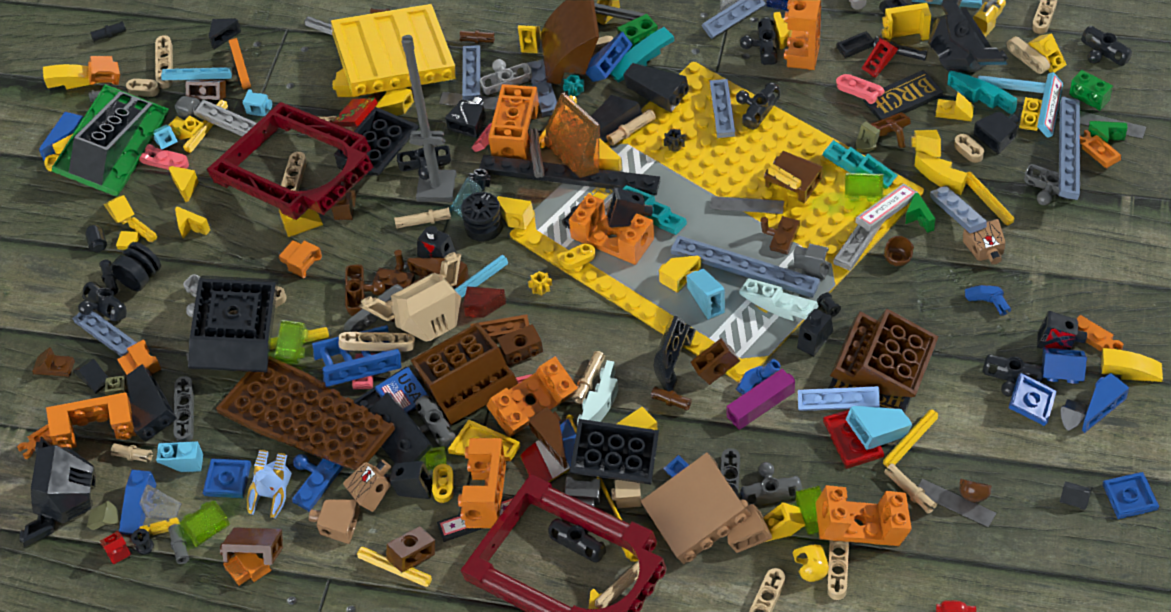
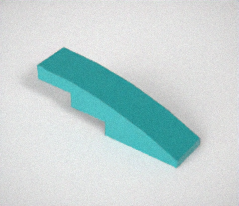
(643, 52)
(977, 89)
(856, 163)
(662, 214)

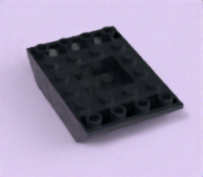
(230, 340)

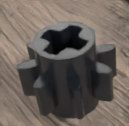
(674, 140)
(481, 178)

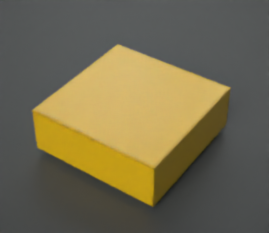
(126, 238)

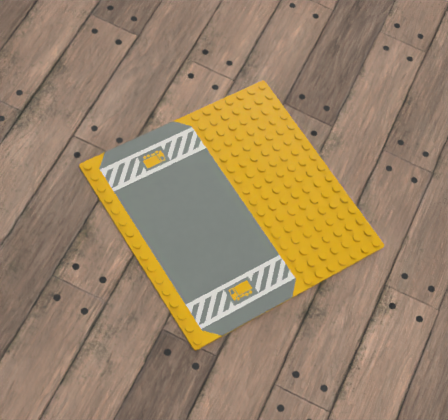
(687, 183)

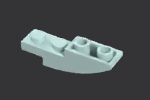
(775, 301)
(600, 401)

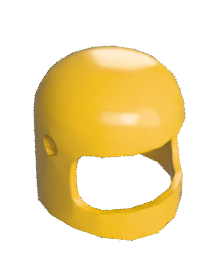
(815, 566)

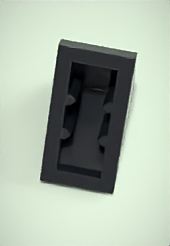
(223, 30)
(91, 375)

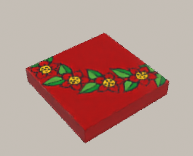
(355, 112)

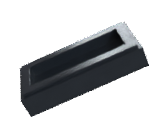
(855, 44)

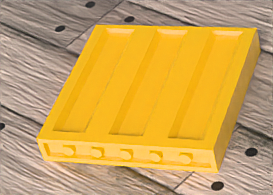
(374, 51)

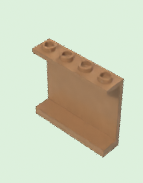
(695, 508)

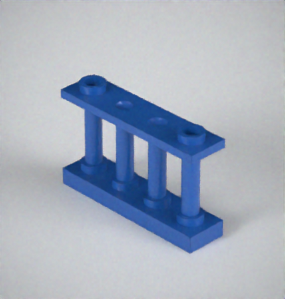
(356, 368)

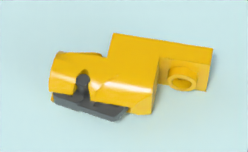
(987, 15)

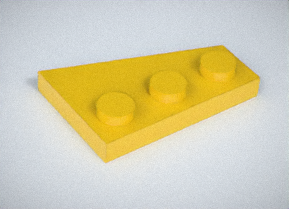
(475, 430)

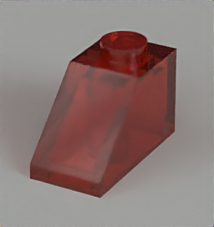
(483, 301)

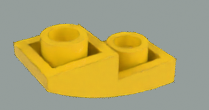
(1030, 114)

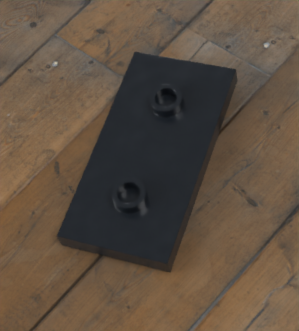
(407, 440)

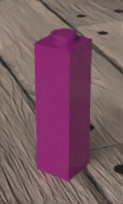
(760, 399)

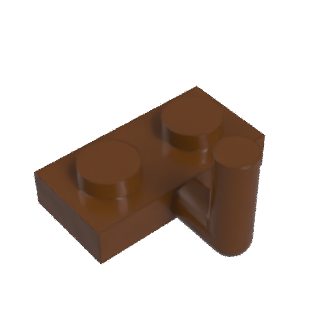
(894, 123)
(783, 235)
(396, 276)

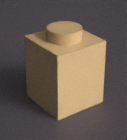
(626, 494)

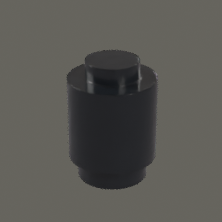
(95, 238)

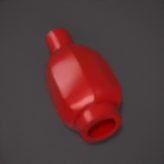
(954, 606)

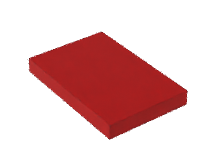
(847, 443)

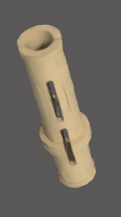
(625, 130)
(422, 218)
(585, 384)
(916, 494)

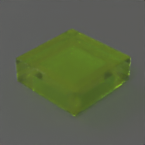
(435, 457)

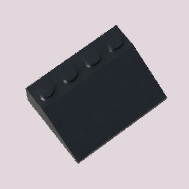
(385, 136)
(614, 451)

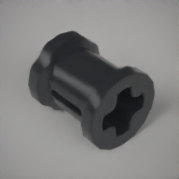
(828, 304)
(145, 540)

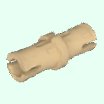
(131, 453)

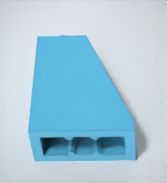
(707, 293)
(878, 425)

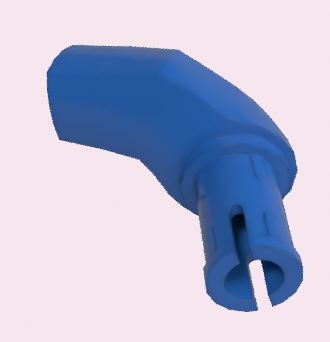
(990, 294)
(757, 375)

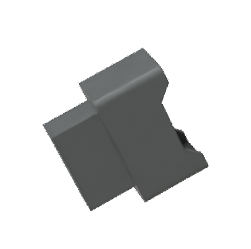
(812, 260)
(584, 491)

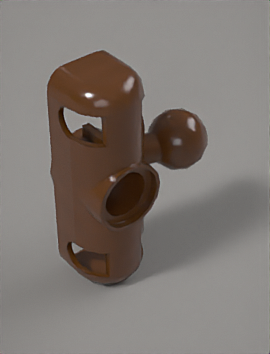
(356, 289)

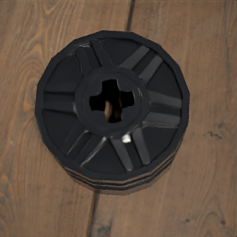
(482, 216)
(135, 266)

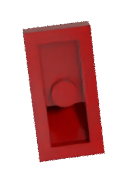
(115, 547)

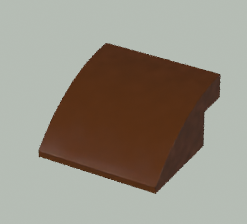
(569, 39)
(885, 354)
(461, 371)

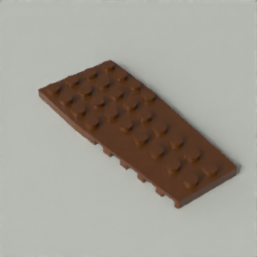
(305, 415)

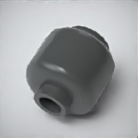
(186, 106)

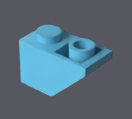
(180, 456)

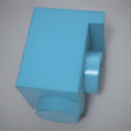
(257, 103)
(164, 136)

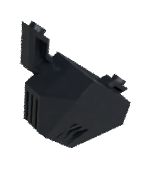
(961, 42)
(58, 489)

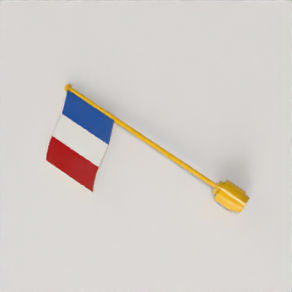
(542, 464)

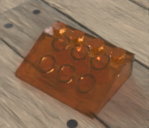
(574, 137)

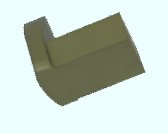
(867, 138)
(103, 515)

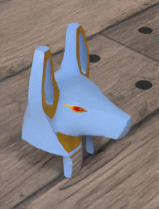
(269, 482)

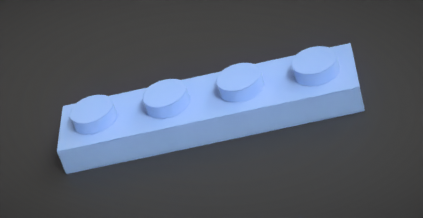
(837, 398)

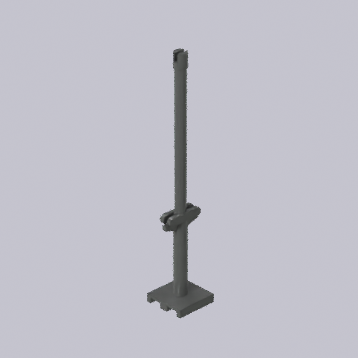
(440, 182)

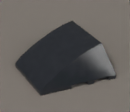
(674, 337)

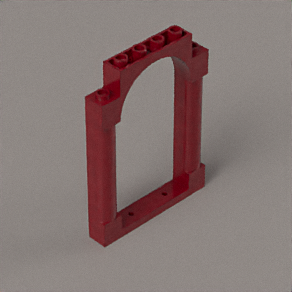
(293, 203)
(540, 493)

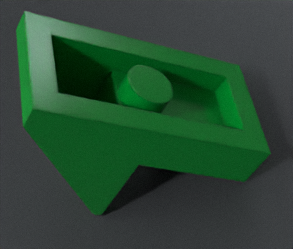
(1108, 130)
(919, 211)

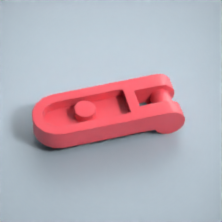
(859, 87)
(163, 158)

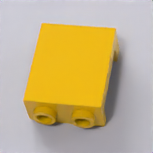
(907, 21)

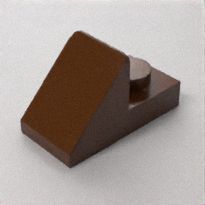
(50, 364)

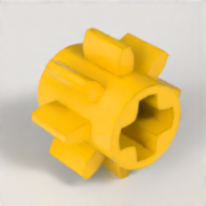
(540, 283)

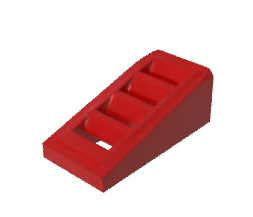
(881, 44)

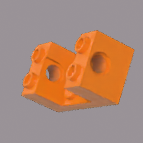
(804, 43)
(512, 120)
(591, 227)
(548, 386)
(113, 407)
(486, 462)
(882, 522)

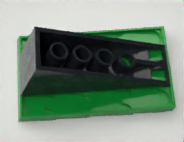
(110, 140)

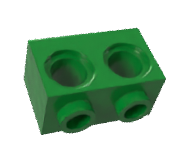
(638, 29)
(1090, 90)

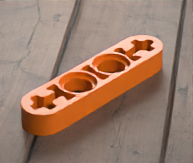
(240, 63)

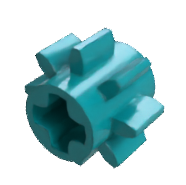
(573, 85)

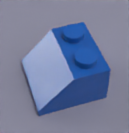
(1064, 365)

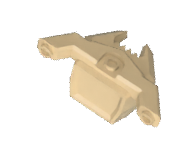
(424, 307)

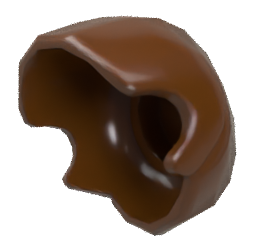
(898, 251)
(974, 491)

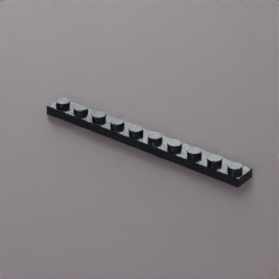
(562, 174)

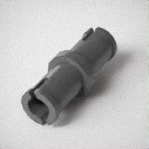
(178, 544)

